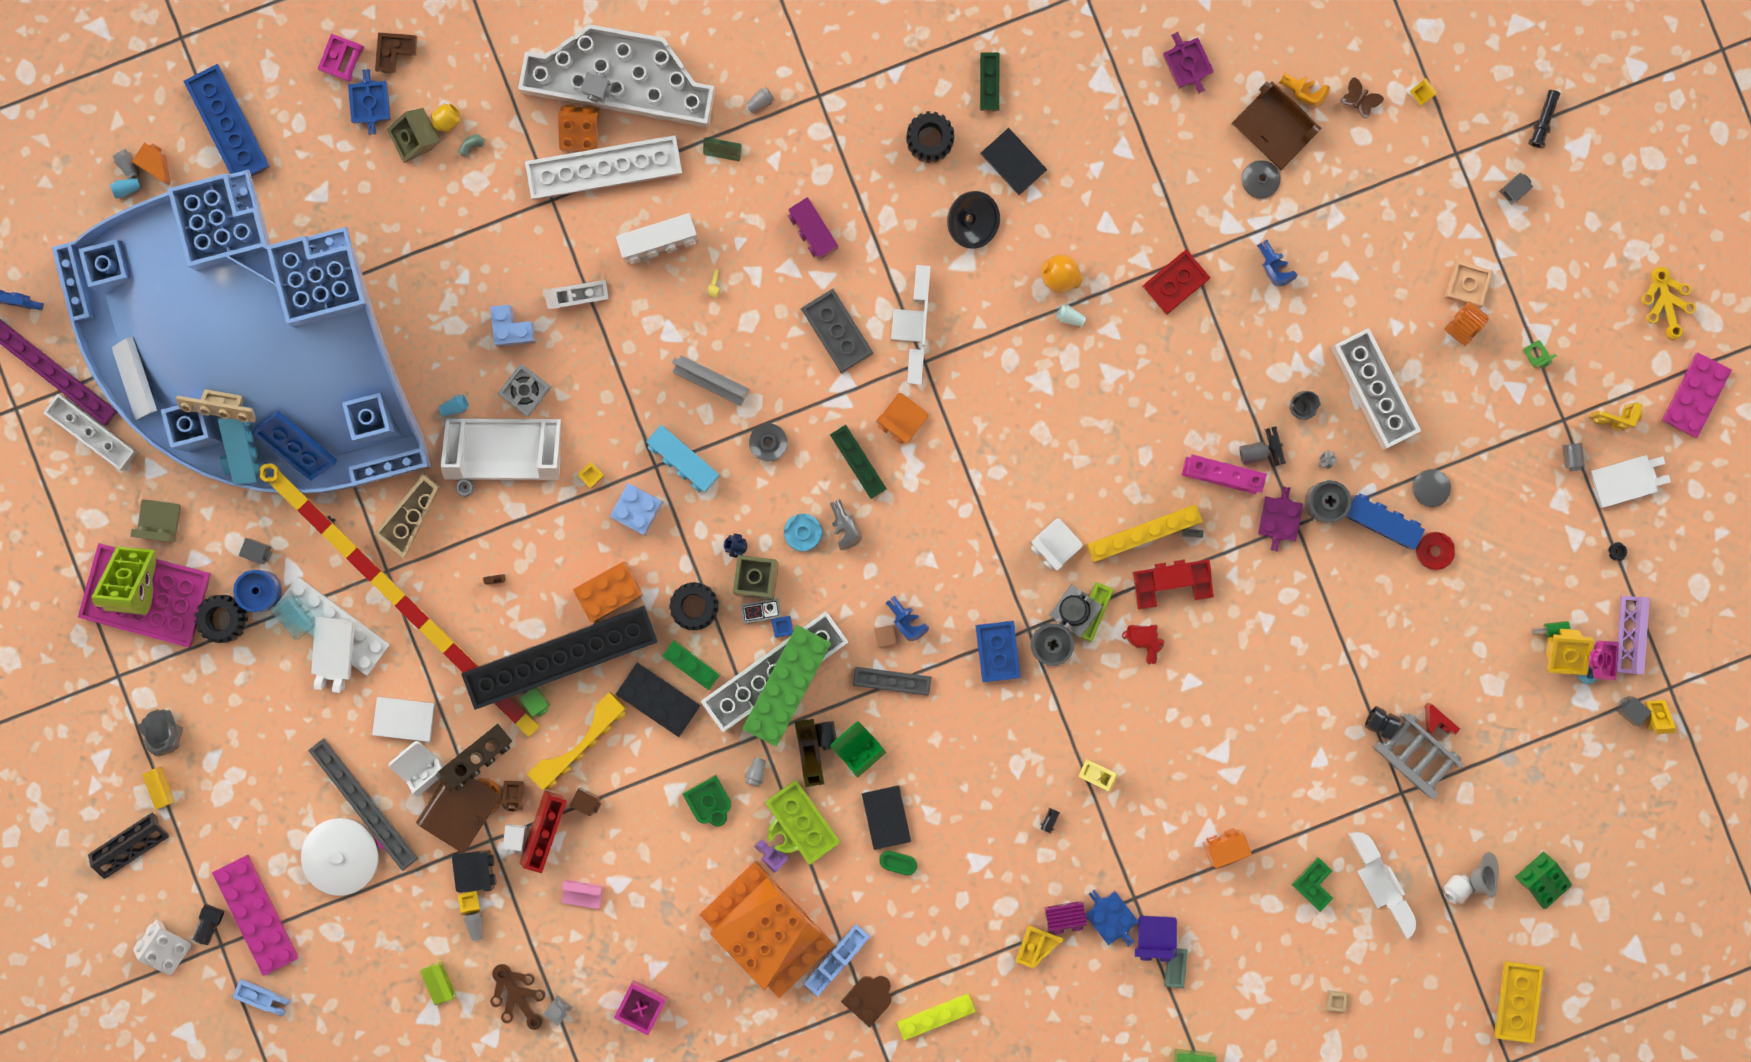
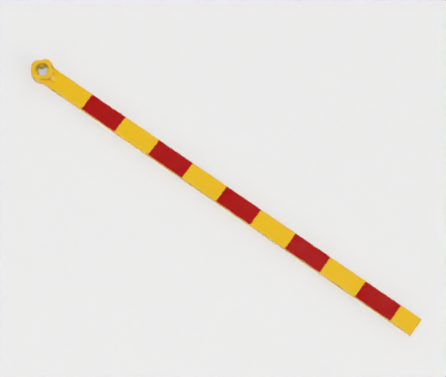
(387, 588)

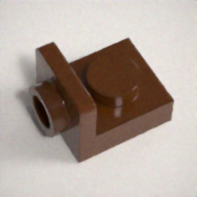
(513, 795)

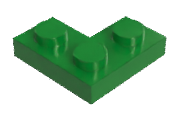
(1309, 884)

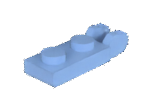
(259, 997)

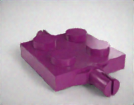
(1188, 63)
(1280, 518)

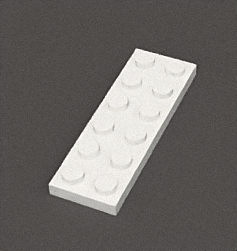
(367, 645)

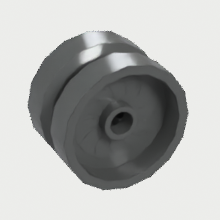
(1339, 501)
(1063, 644)

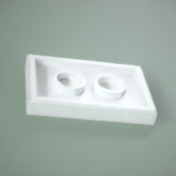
(403, 719)

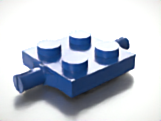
(369, 102)
(19, 300)
(1111, 918)

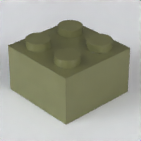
(755, 577)

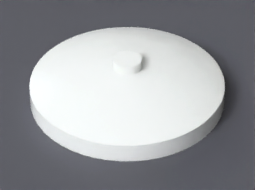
(340, 856)

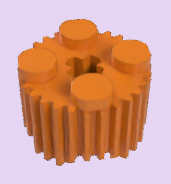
(1467, 323)

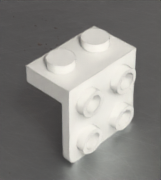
(1055, 544)
(417, 767)
(161, 948)

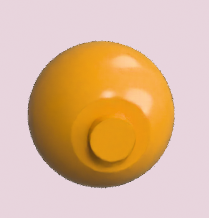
(1061, 273)

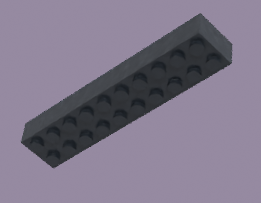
(559, 657)

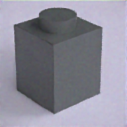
(1516, 188)
(255, 551)
(1633, 710)

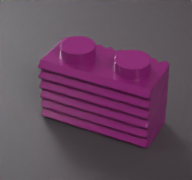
(1065, 917)

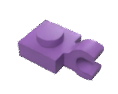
(772, 858)

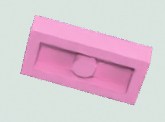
(582, 894)

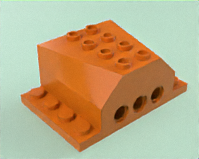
(765, 930)

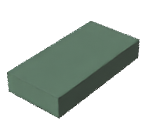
(1176, 970)

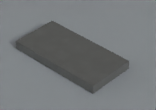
(837, 330)

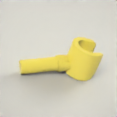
(714, 290)

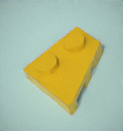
(1036, 946)

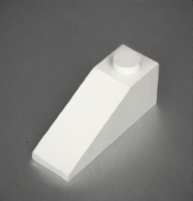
(576, 294)

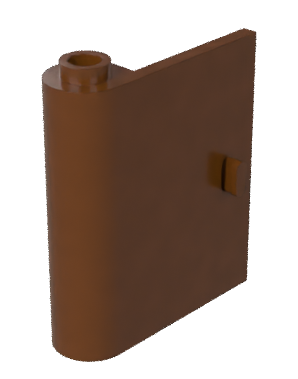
(1276, 125)
(458, 814)

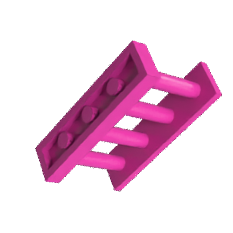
(1224, 474)

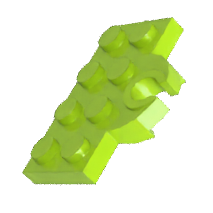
(799, 824)

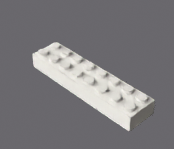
(90, 432)

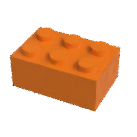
(608, 592)

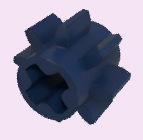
(735, 545)

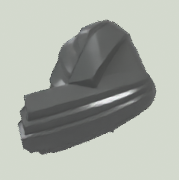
(160, 732)

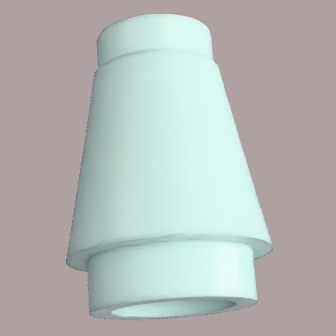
(1070, 316)

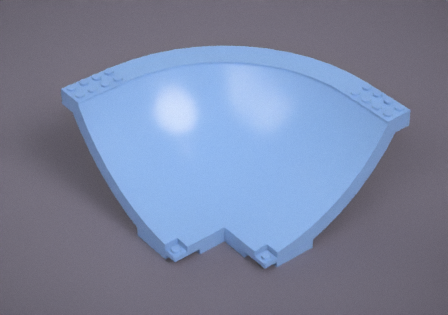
(243, 319)

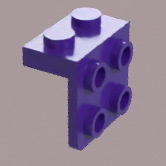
(1157, 938)

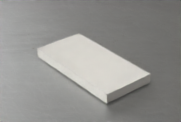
(134, 378)

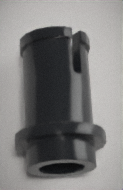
(1049, 820)

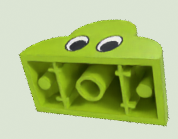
(127, 581)

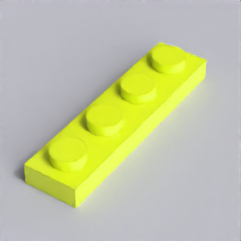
(936, 1016)

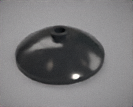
(982, 222)

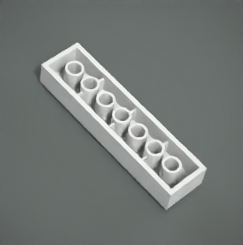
(739, 695)

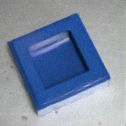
(782, 626)

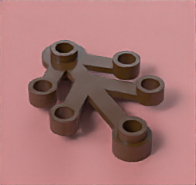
(515, 994)

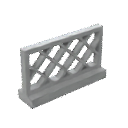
(710, 380)

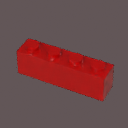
(543, 831)

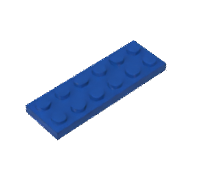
(226, 121)

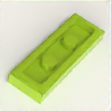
(1101, 595)

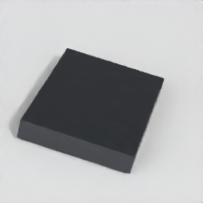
(1013, 161)
(886, 817)

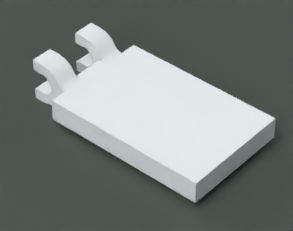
(1627, 480)
(332, 652)

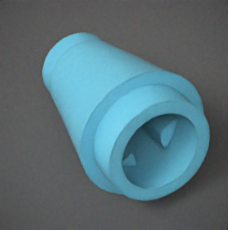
(125, 187)
(455, 405)

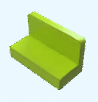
(438, 983)

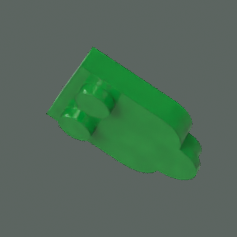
(708, 801)

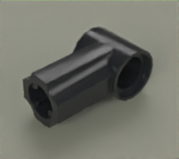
(209, 919)

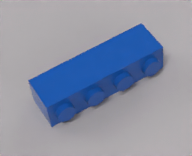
(1384, 522)

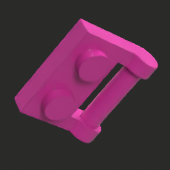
(335, 54)

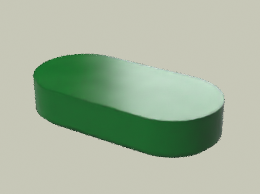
(898, 862)

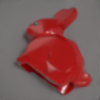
(1146, 638)

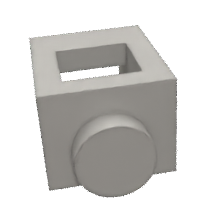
(557, 1010)

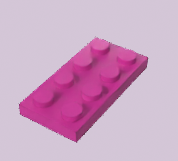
(1696, 395)

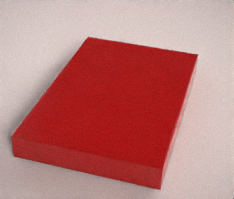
(1176, 282)

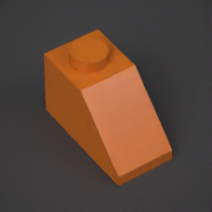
(153, 162)

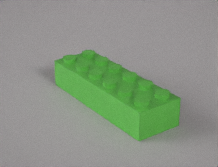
(786, 685)

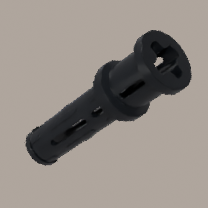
(1542, 128)

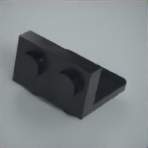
(474, 871)

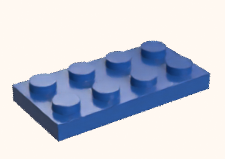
(294, 446)

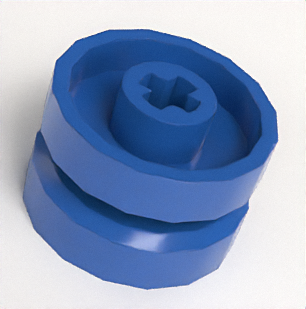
(247, 585)

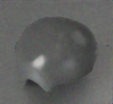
(1304, 405)

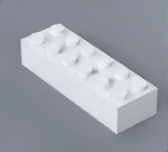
(1375, 389)

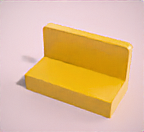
(158, 788)

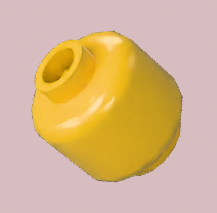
(445, 117)

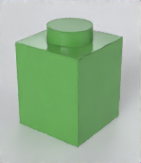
(535, 702)

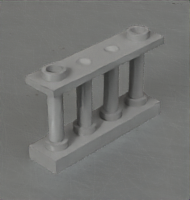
(1414, 774)

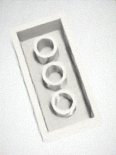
(657, 238)

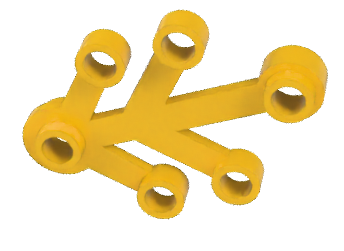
(1667, 299)

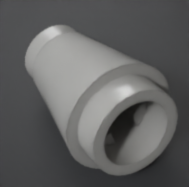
(760, 100)
(123, 160)
(756, 772)
(474, 925)

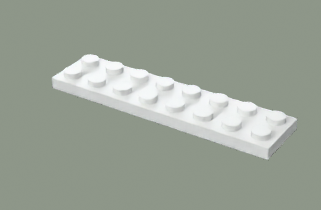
(603, 167)

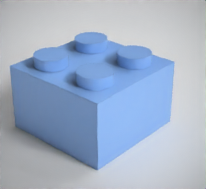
(636, 509)

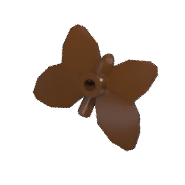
(1359, 99)

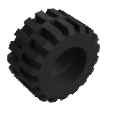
(935, 121)
(678, 613)
(205, 621)

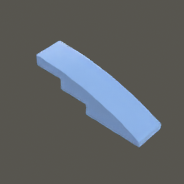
(836, 960)

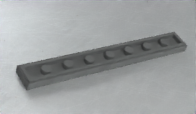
(363, 804)

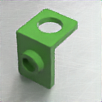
(1544, 360)

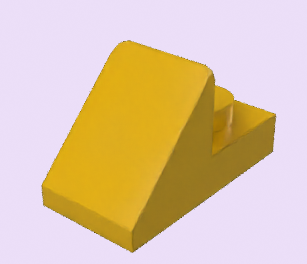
(1660, 717)

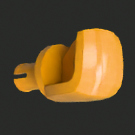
(1302, 92)

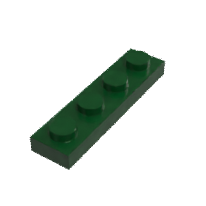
(858, 461)

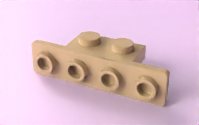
(218, 404)

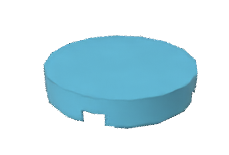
(803, 532)

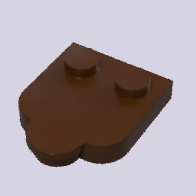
(869, 998)

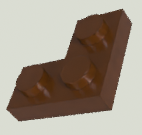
(390, 46)

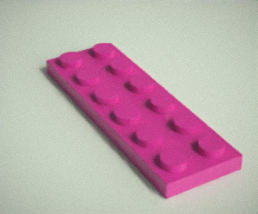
(255, 915)

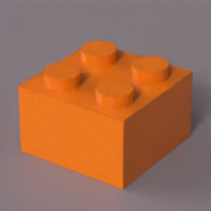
(1226, 848)

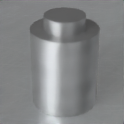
(1253, 453)
(1573, 456)

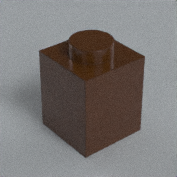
(586, 802)

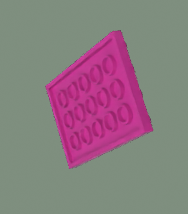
(173, 605)

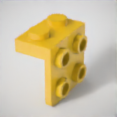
(1629, 417)

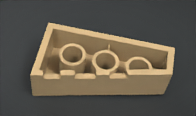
(406, 519)

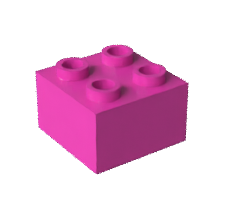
(640, 1007)

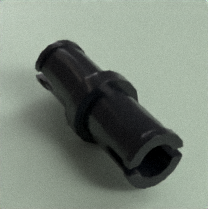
(1275, 446)

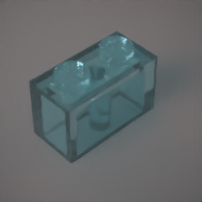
(294, 616)

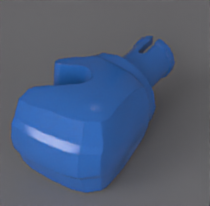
(1272, 264)
(903, 621)

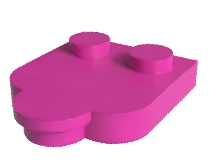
(1604, 660)

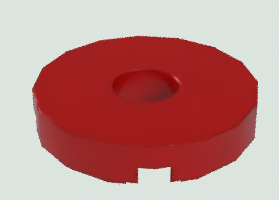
(1446, 554)

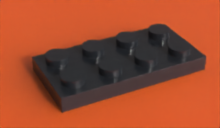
(658, 699)

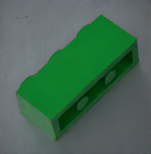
(691, 665)

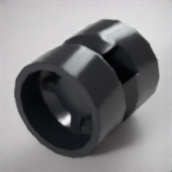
(1384, 723)

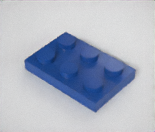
(997, 651)

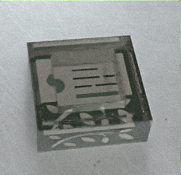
(1192, 533)

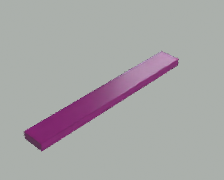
(56, 374)

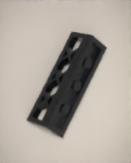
(124, 843)

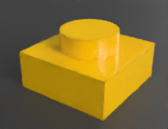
(1423, 92)
(590, 475)
(468, 903)

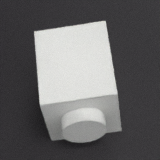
(514, 838)

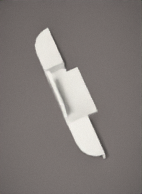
(911, 324)
(1382, 883)

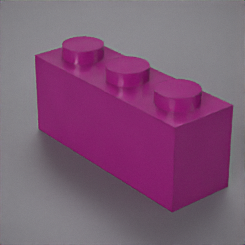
(812, 229)

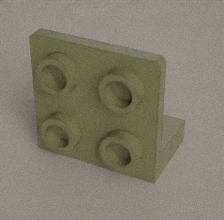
(157, 521)

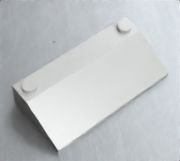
(501, 449)

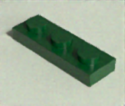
(989, 81)

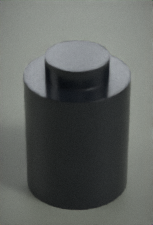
(825, 734)

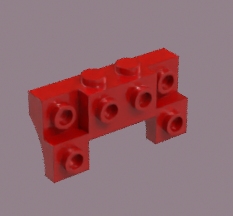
(1174, 576)

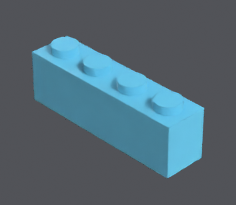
(240, 450)
(684, 459)

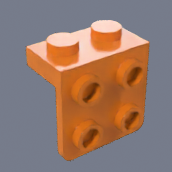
(578, 128)
(902, 419)

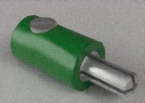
(1551, 628)

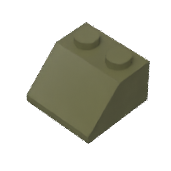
(413, 134)

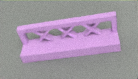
(1639, 634)

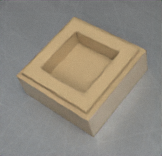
(1336, 1001)

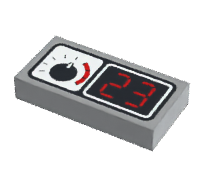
(760, 611)

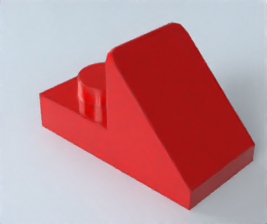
(1435, 717)

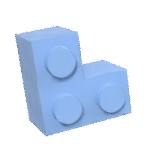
(506, 331)

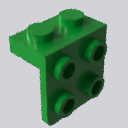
(858, 748)
(1544, 880)

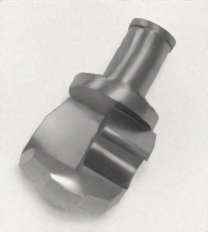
(848, 523)

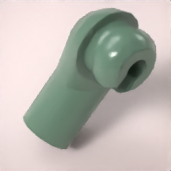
(469, 142)

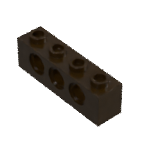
(496, 736)

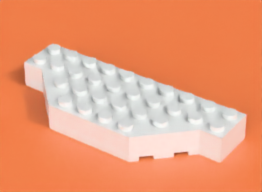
(641, 69)

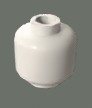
(1458, 889)

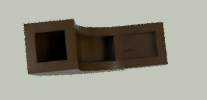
(809, 752)

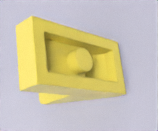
(1098, 775)

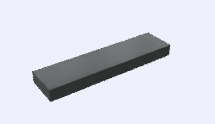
(892, 681)

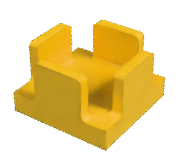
(1569, 652)

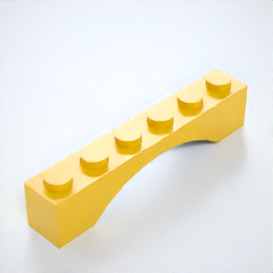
(1144, 533)
(606, 711)

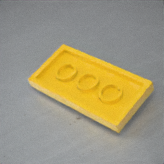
(1518, 1002)

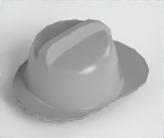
(1485, 877)

